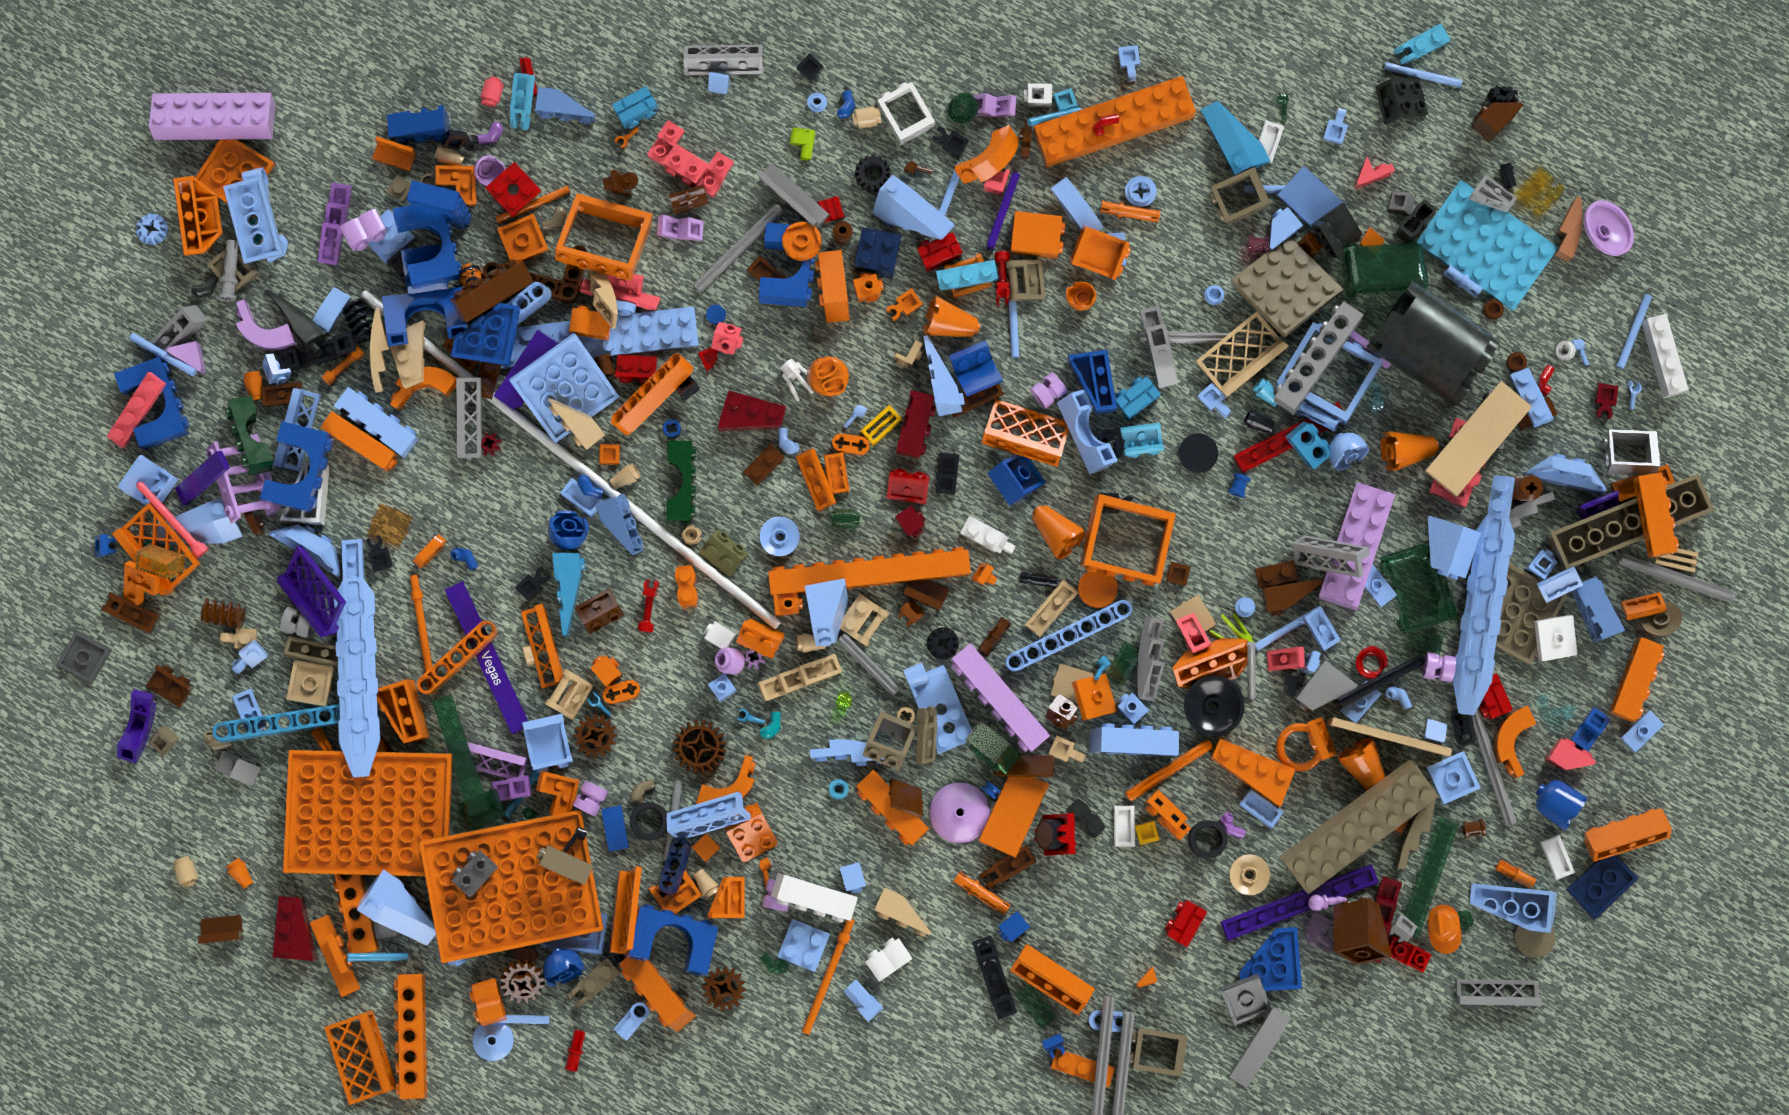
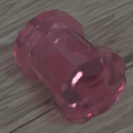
(1259, 248)

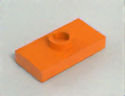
(836, 472)
(1643, 606)

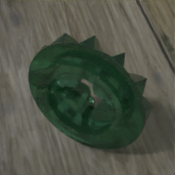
(969, 111)

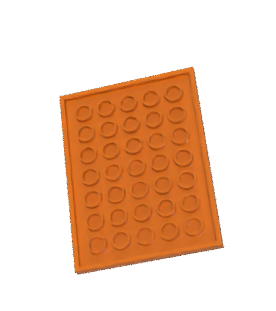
(364, 821)
(520, 899)

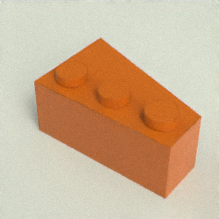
(833, 286)
(404, 710)

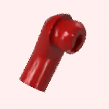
(1103, 122)
(1544, 378)

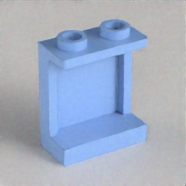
(547, 743)

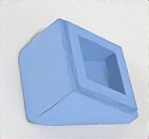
(718, 83)
(1435, 731)

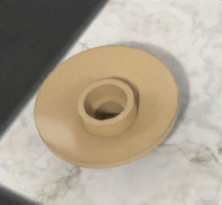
(1260, 873)

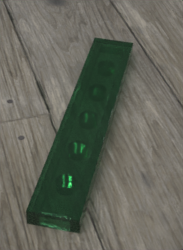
(461, 755)
(1430, 873)

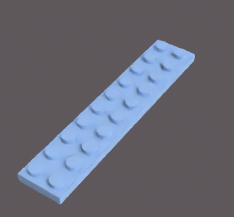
(632, 335)

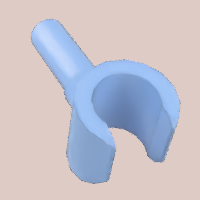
(1580, 345)
(1634, 391)
(858, 411)

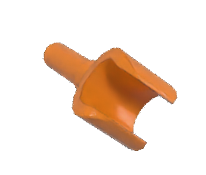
(626, 137)
(764, 865)

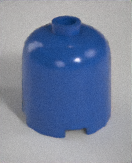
(1559, 802)

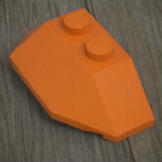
(197, 215)
(1223, 658)

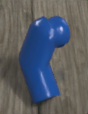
(848, 106)
(587, 488)
(464, 555)

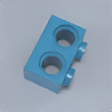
(1306, 448)

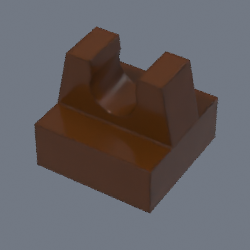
(1310, 244)

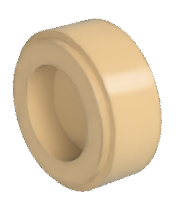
(528, 655)

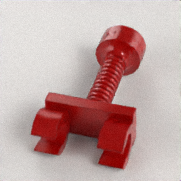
(1002, 287)
(646, 625)

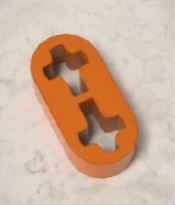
(850, 439)
(429, 551)
(623, 696)

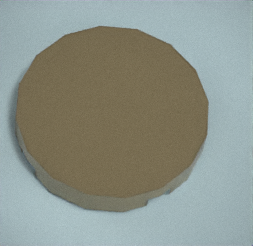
(1533, 942)

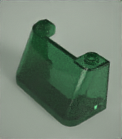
(1383, 268)
(1420, 590)

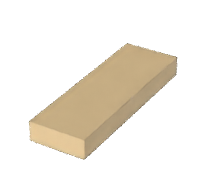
(1051, 609)

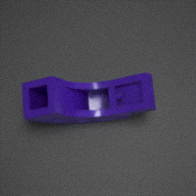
(138, 727)

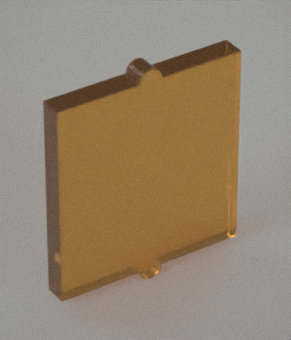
(390, 525)

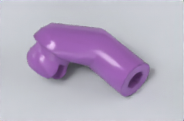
(493, 135)
(1226, 822)

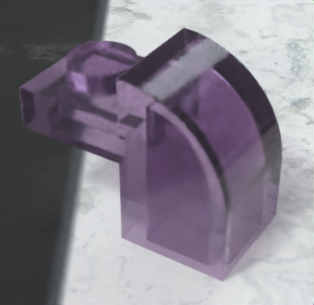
(1314, 932)

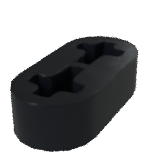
(1463, 727)

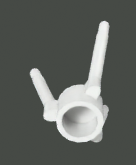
(792, 370)

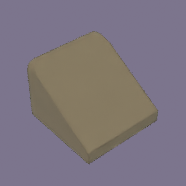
(163, 740)

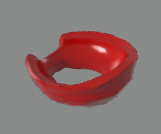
(1376, 652)

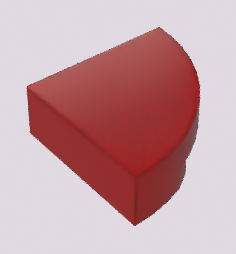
(708, 357)

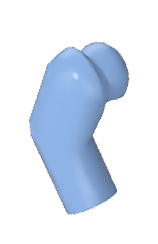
(1399, 695)

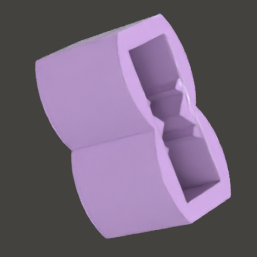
(363, 230)

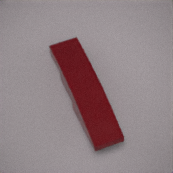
(1387, 897)

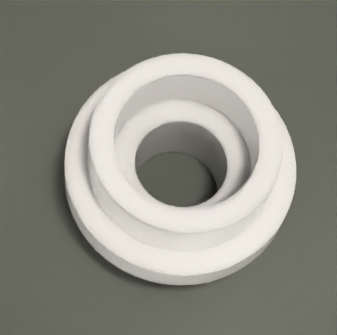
(1560, 350)

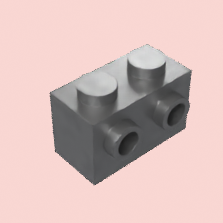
(473, 873)

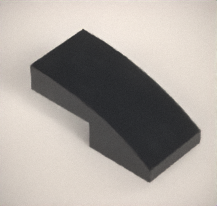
(947, 473)

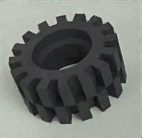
(866, 163)

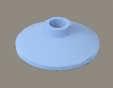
(777, 526)
(502, 1046)

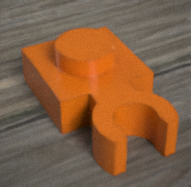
(907, 303)

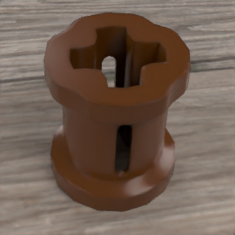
(605, 364)
(1474, 828)

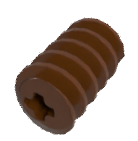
(1527, 488)
(223, 614)

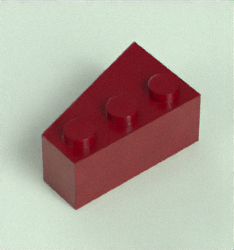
(750, 413)
(916, 425)
(293, 931)

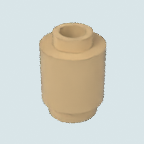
(866, 117)
(185, 871)

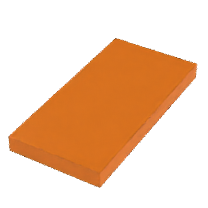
(1014, 814)

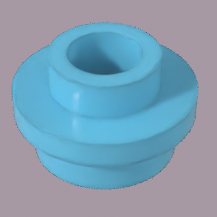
(843, 784)

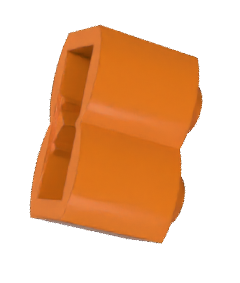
(589, 324)
(686, 580)
(488, 1002)

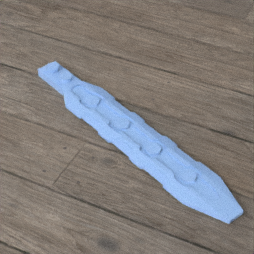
(1484, 599)
(356, 664)

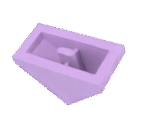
(190, 354)

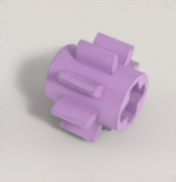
(756, 663)

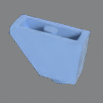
(1282, 226)

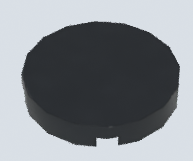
(1198, 453)

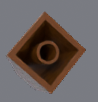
(1360, 931)

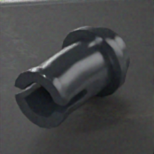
(1508, 175)
(614, 956)

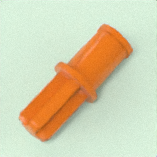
(1515, 874)

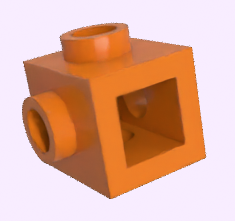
(865, 294)

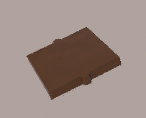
(906, 797)

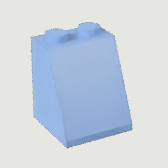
(1451, 547)
(827, 608)

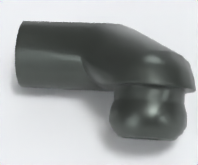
(205, 289)

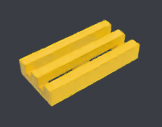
(886, 431)

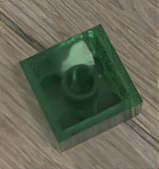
(992, 748)

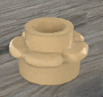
(691, 530)

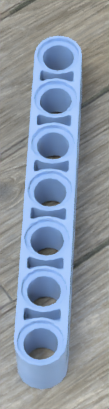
(1075, 628)

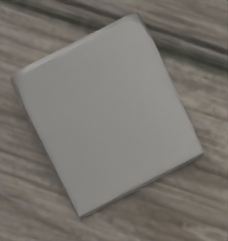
(1401, 202)

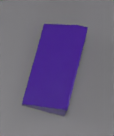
(1598, 505)

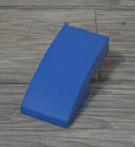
(1590, 729)
(615, 828)

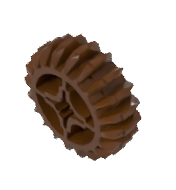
(702, 729)

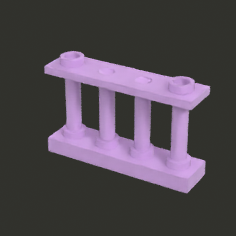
(231, 508)

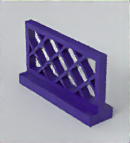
(305, 596)

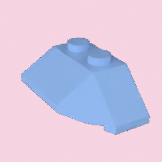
(1568, 473)
(317, 547)

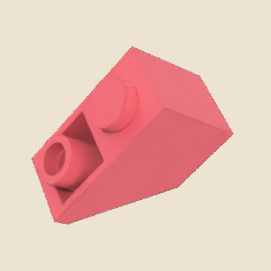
(1566, 756)

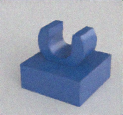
(102, 545)
(1054, 1043)

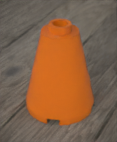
(949, 320)
(1406, 449)
(1057, 531)
(1363, 763)

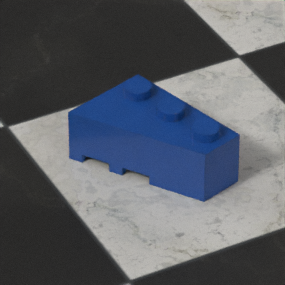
(418, 126)

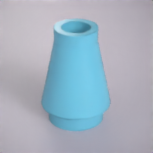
(1265, 391)

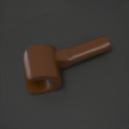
(911, 166)

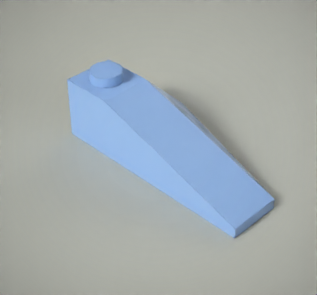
(945, 390)
(206, 524)
(393, 907)

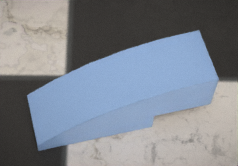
(1075, 205)

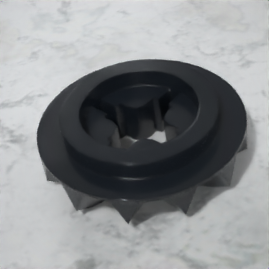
(1497, 94)
(1110, 435)
(940, 652)

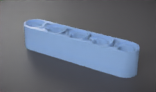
(533, 302)

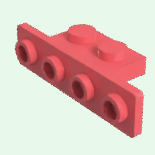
(627, 291)

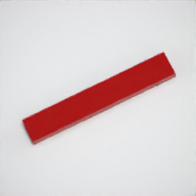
(1272, 446)

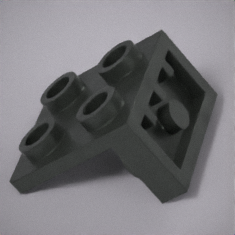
(1401, 99)
(1337, 230)

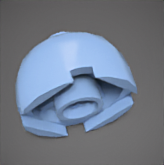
(1346, 449)

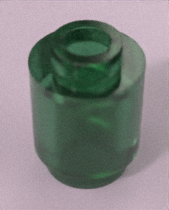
(845, 518)

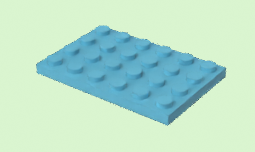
(1487, 246)

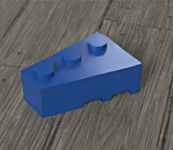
(1095, 376)

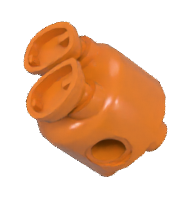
(828, 376)

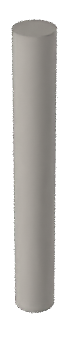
(1251, 670)

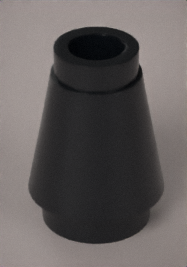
(1256, 421)

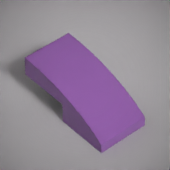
(513, 788)

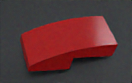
(1409, 954)

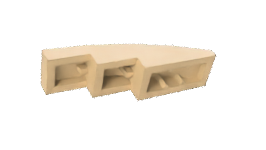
(604, 297)
(377, 345)
(799, 677)

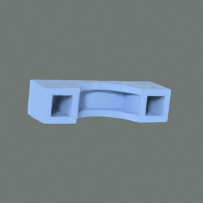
(1076, 412)

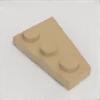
(409, 356)

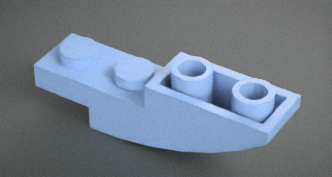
(840, 750)

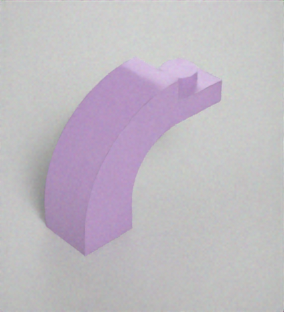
(271, 340)

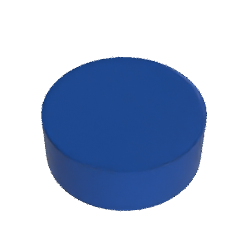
(715, 314)

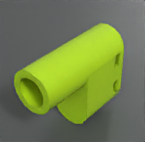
(803, 139)

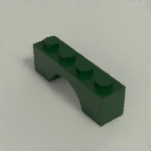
(255, 455)
(680, 506)

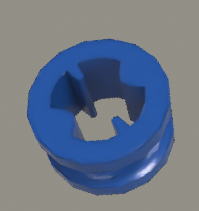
(670, 422)
(990, 789)

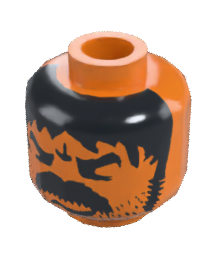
(468, 274)

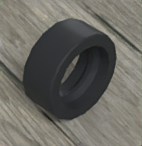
(634, 819)
(1207, 854)

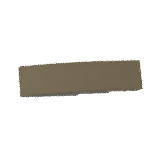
(1420, 823)

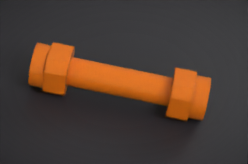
(330, 376)

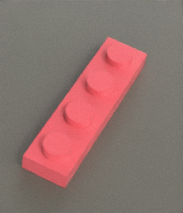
(136, 409)

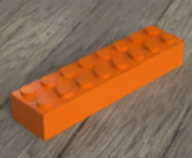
(1138, 115)

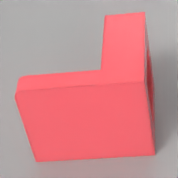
(997, 183)

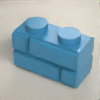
(635, 108)
(1137, 397)

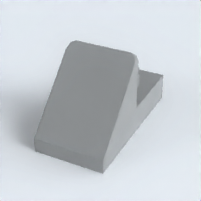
(237, 768)

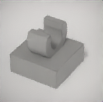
(1403, 928)

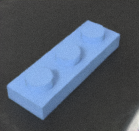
(1528, 390)

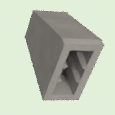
(1323, 687)

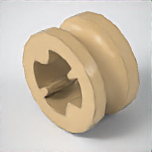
(908, 710)

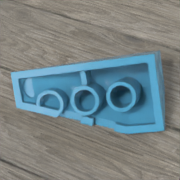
(1236, 143)
(568, 574)

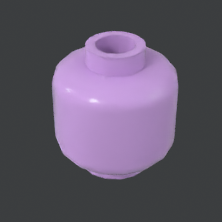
(729, 661)

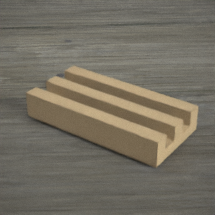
(1692, 562)

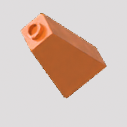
(359, 442)

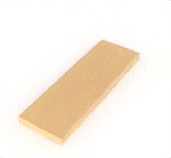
(1478, 439)
(1388, 736)

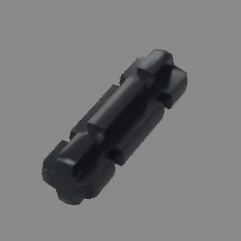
(1039, 580)

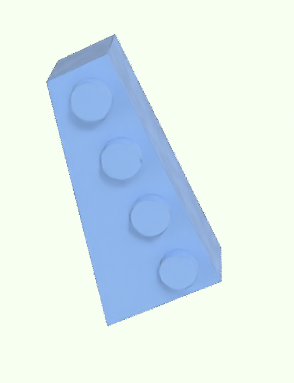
(1134, 741)

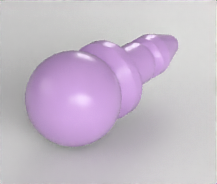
(1317, 902)

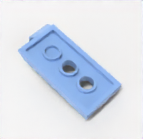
(251, 198)
(933, 689)

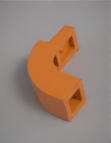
(993, 159)
(433, 378)
(1506, 736)
(742, 784)

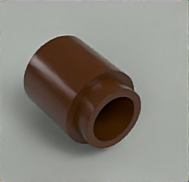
(845, 238)

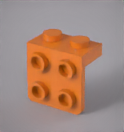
(760, 638)
(751, 836)

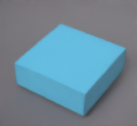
(1065, 100)

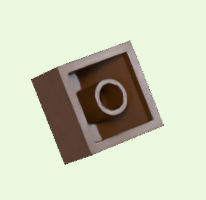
(1494, 118)

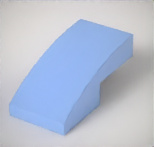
(330, 310)

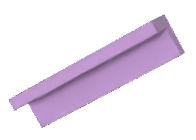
(502, 756)

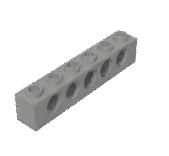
(1292, 400)

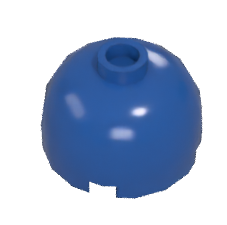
(567, 530)
(562, 965)

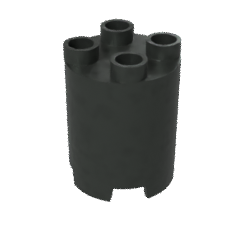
(1434, 343)

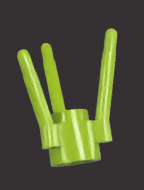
(1246, 635)

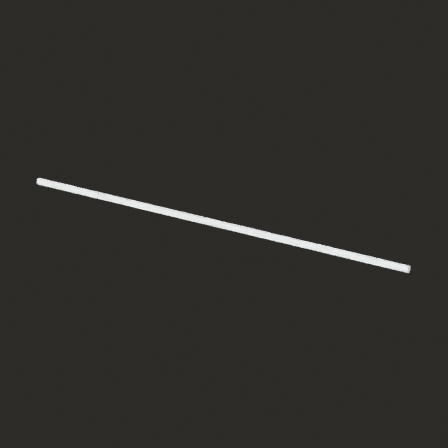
(597, 480)

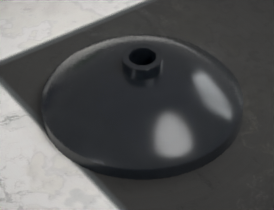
(1228, 707)

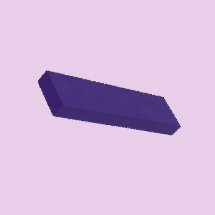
(1003, 211)
(202, 477)

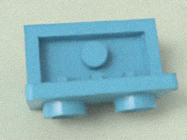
(1142, 439)

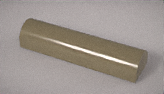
(311, 651)

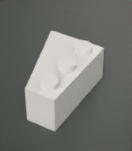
(318, 514)

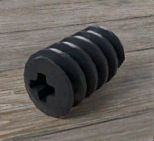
(357, 320)

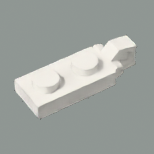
(986, 536)

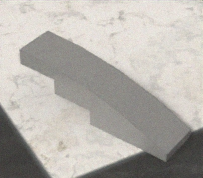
(1528, 508)
(1149, 666)
(1260, 1047)

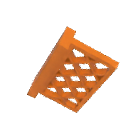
(1022, 445)
(132, 545)
(625, 910)
(377, 1052)

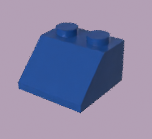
(1016, 478)

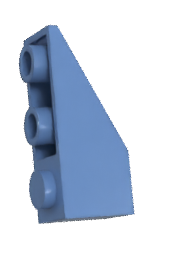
(557, 104)
(618, 519)

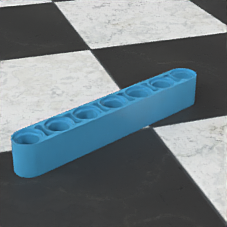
(274, 728)

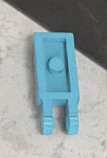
(1424, 43)
(521, 100)

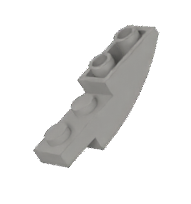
(1159, 347)

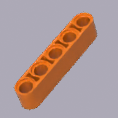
(651, 394)
(447, 659)

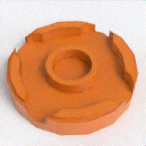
(801, 241)
(1097, 589)

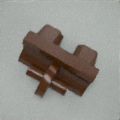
(620, 182)
(688, 199)

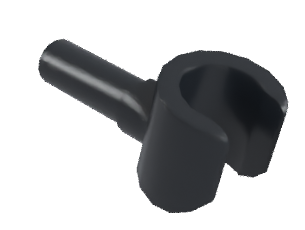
(579, 833)

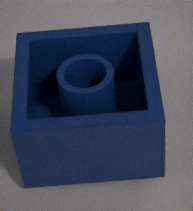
(877, 252)

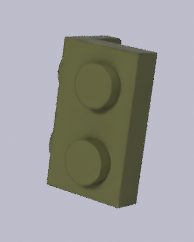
(723, 552)

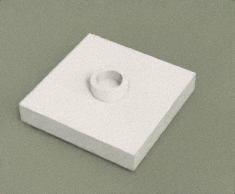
(1555, 638)

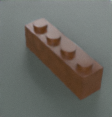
(491, 290)

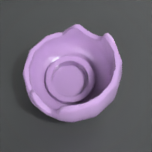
(487, 169)

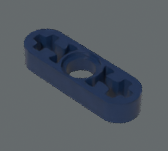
(678, 873)

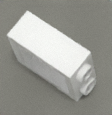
(914, 130)

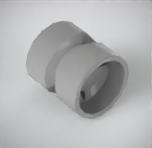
(288, 624)

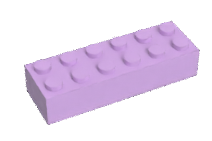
(212, 116)
(1361, 527)
(999, 698)

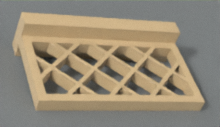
(1253, 367)

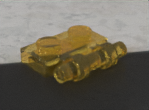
(1533, 188)

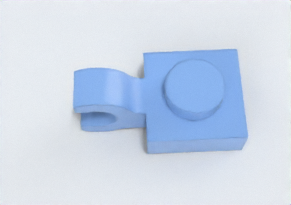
(1129, 59)
(1336, 129)
(1213, 398)
(249, 655)

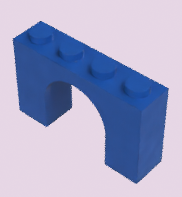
(441, 200)
(442, 267)
(788, 291)
(402, 306)
(171, 422)
(302, 494)
(700, 937)

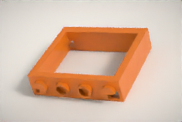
(611, 212)
(1110, 570)

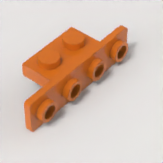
(335, 956)

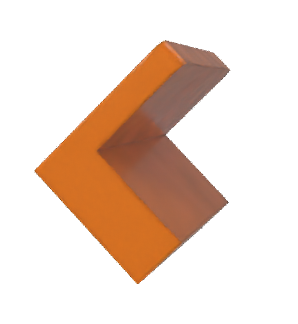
(394, 154)

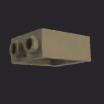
(1215, 196)
(896, 729)
(564, 864)
(1179, 1056)

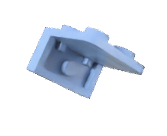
(153, 476)

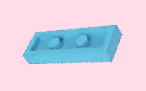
(967, 275)

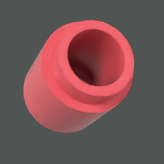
(491, 91)

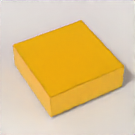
(1147, 832)

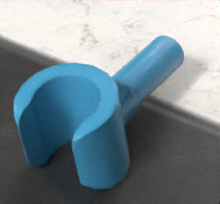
(1103, 663)
(596, 702)
(748, 717)

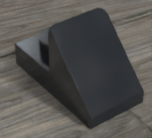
(687, 388)

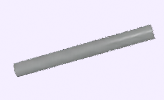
(674, 806)

